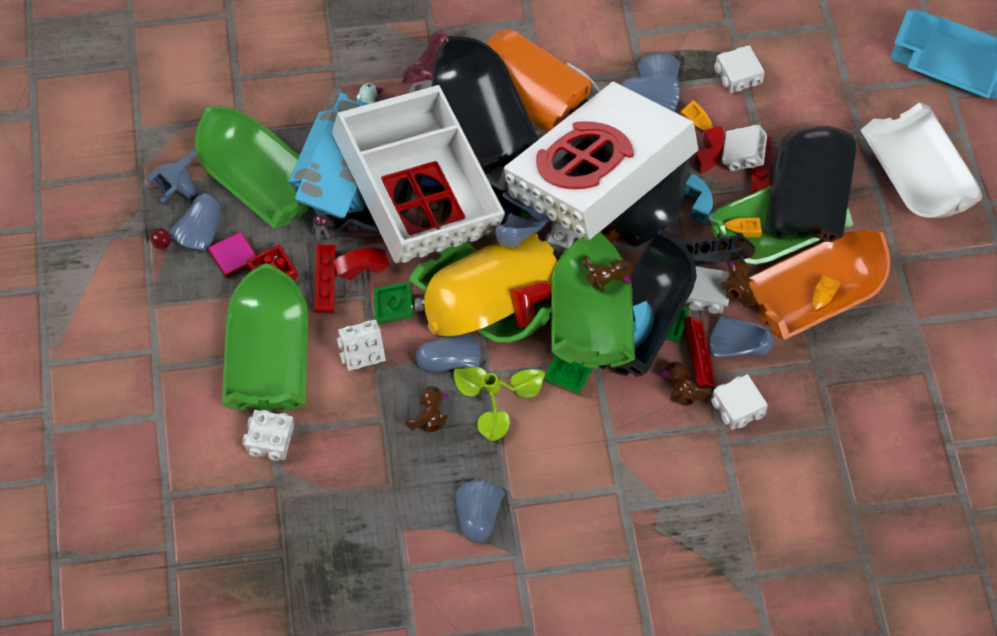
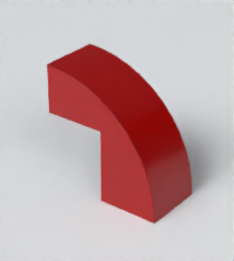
(713, 141)
(356, 261)

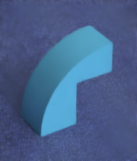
(698, 190)
(644, 322)

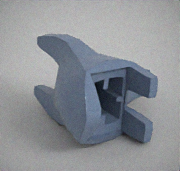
(174, 177)

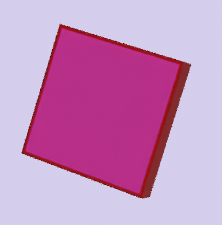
(232, 254)

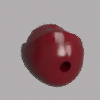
(161, 239)

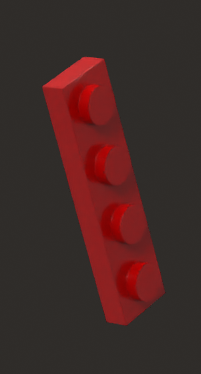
(761, 174)
(325, 279)
(700, 353)

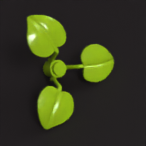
(473, 379)

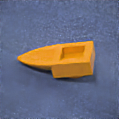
(697, 115)
(747, 226)
(824, 292)

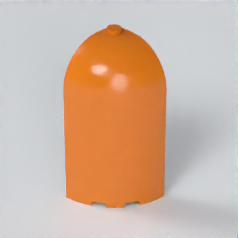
(542, 81)
(787, 288)

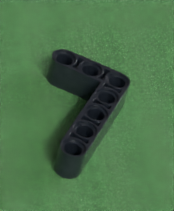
(720, 249)

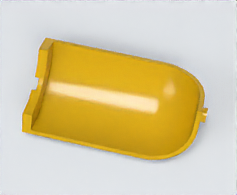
(478, 287)

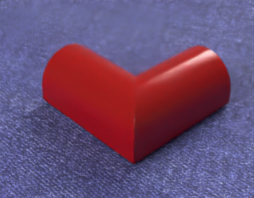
(277, 258)
(524, 299)

